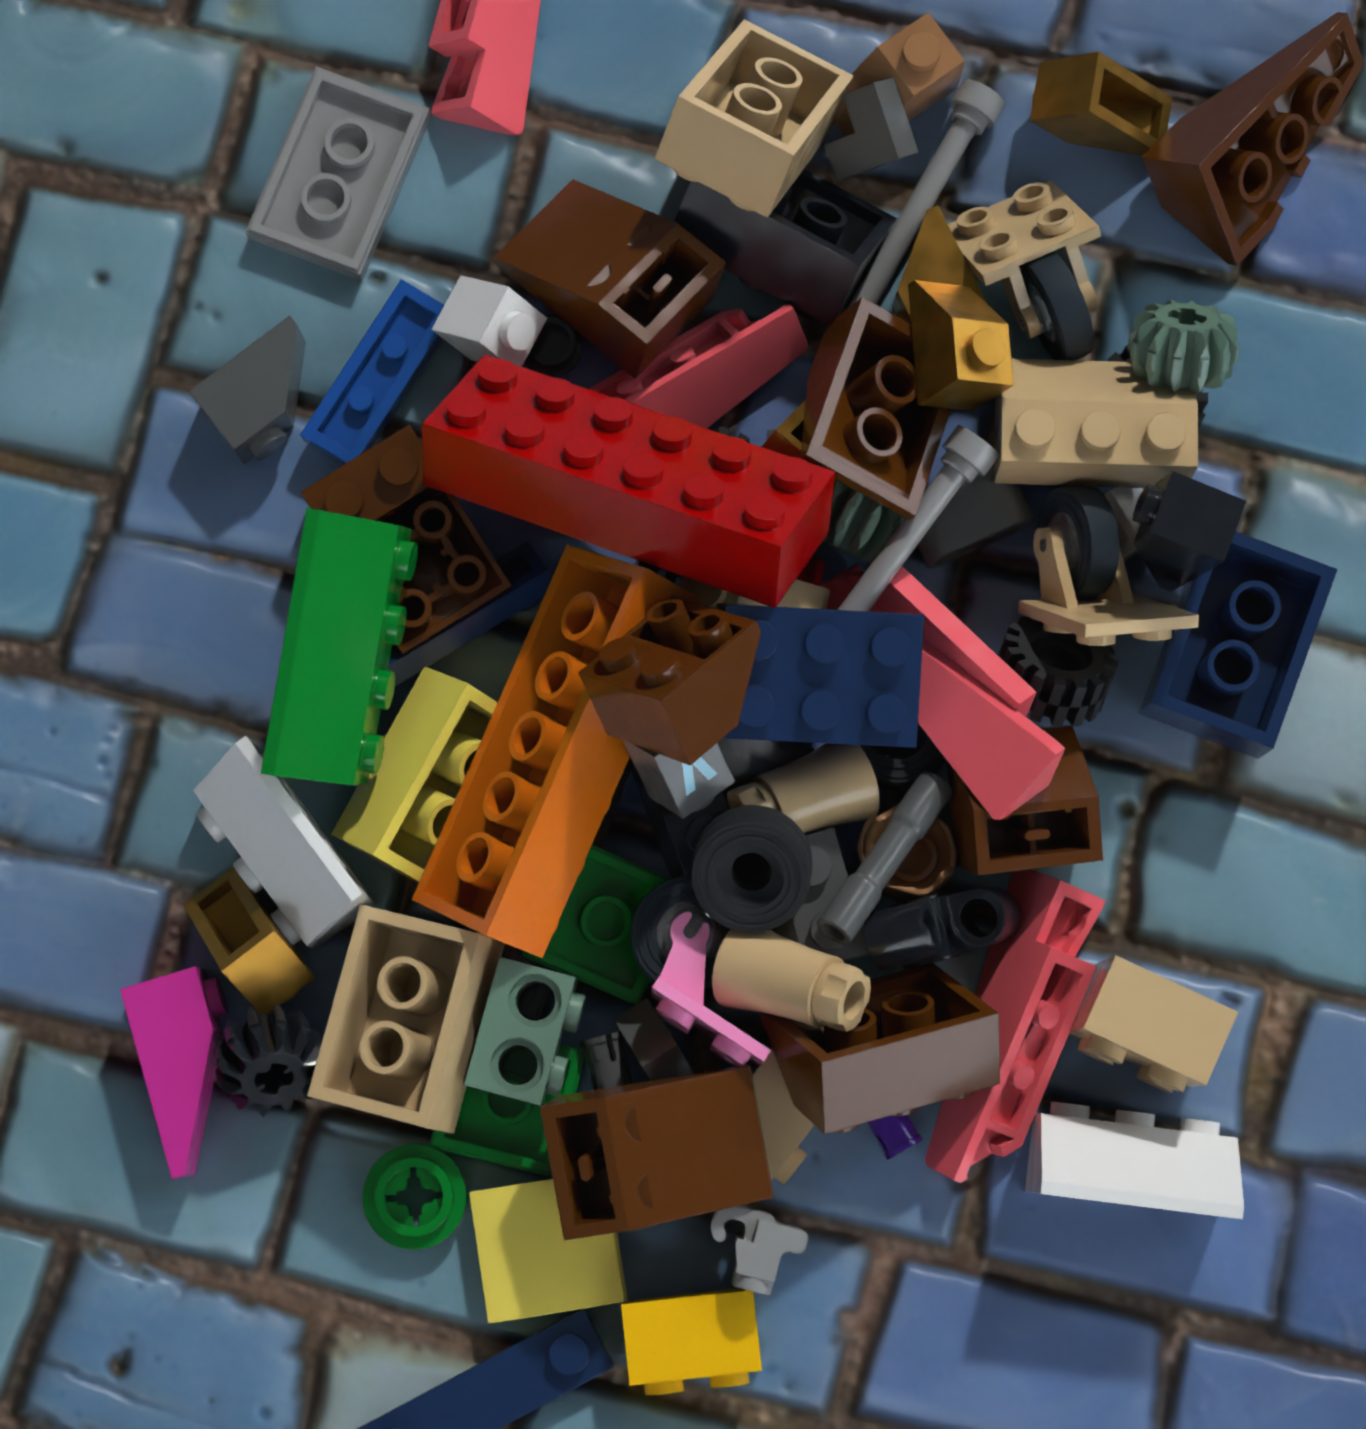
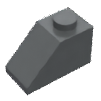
(256, 392)

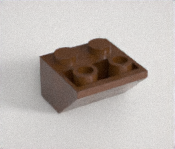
(674, 678)
(1046, 831)

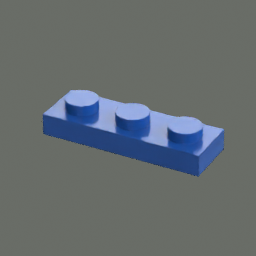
(376, 376)

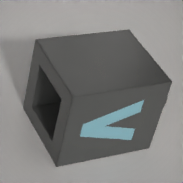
(679, 785)

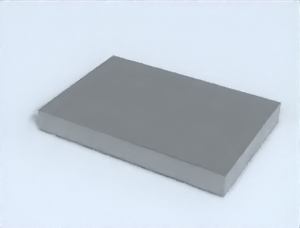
(338, 173)

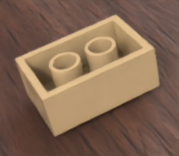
(753, 118)
(405, 1019)

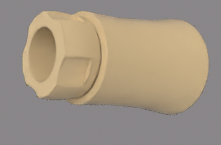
(817, 789)
(788, 981)

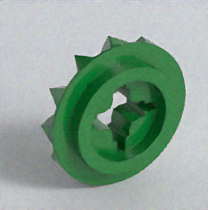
(394, 1220)

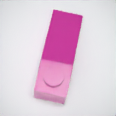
(175, 1038)

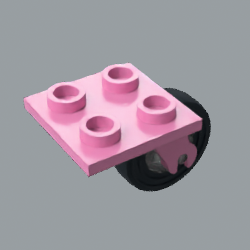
(677, 952)

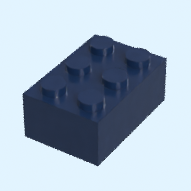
(1250, 644)
(832, 676)

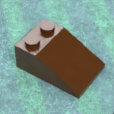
(866, 409)

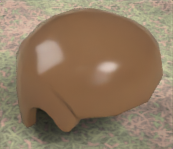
(925, 867)

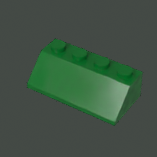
(339, 649)

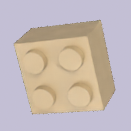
(1152, 1025)

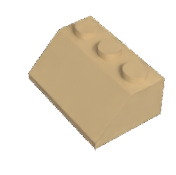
(1091, 426)

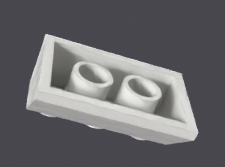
(279, 847)
(1135, 1162)

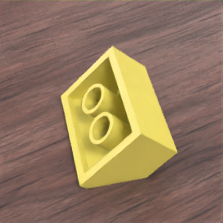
(420, 774)

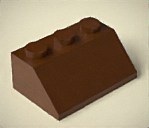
(914, 1047)

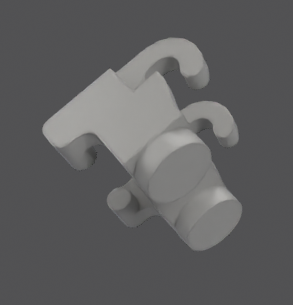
(759, 1246)

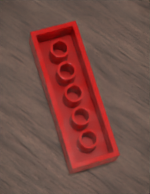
(628, 479)

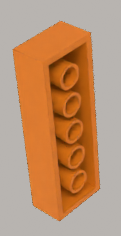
(542, 763)

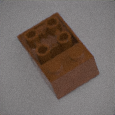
(613, 272)
(453, 563)
(656, 1151)

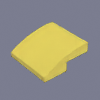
(530, 1265)

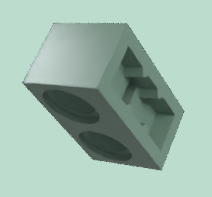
(507, 1029)

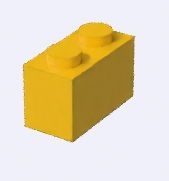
(691, 1339)

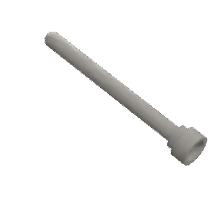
(974, 109)
(964, 460)

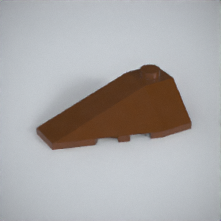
(1238, 149)

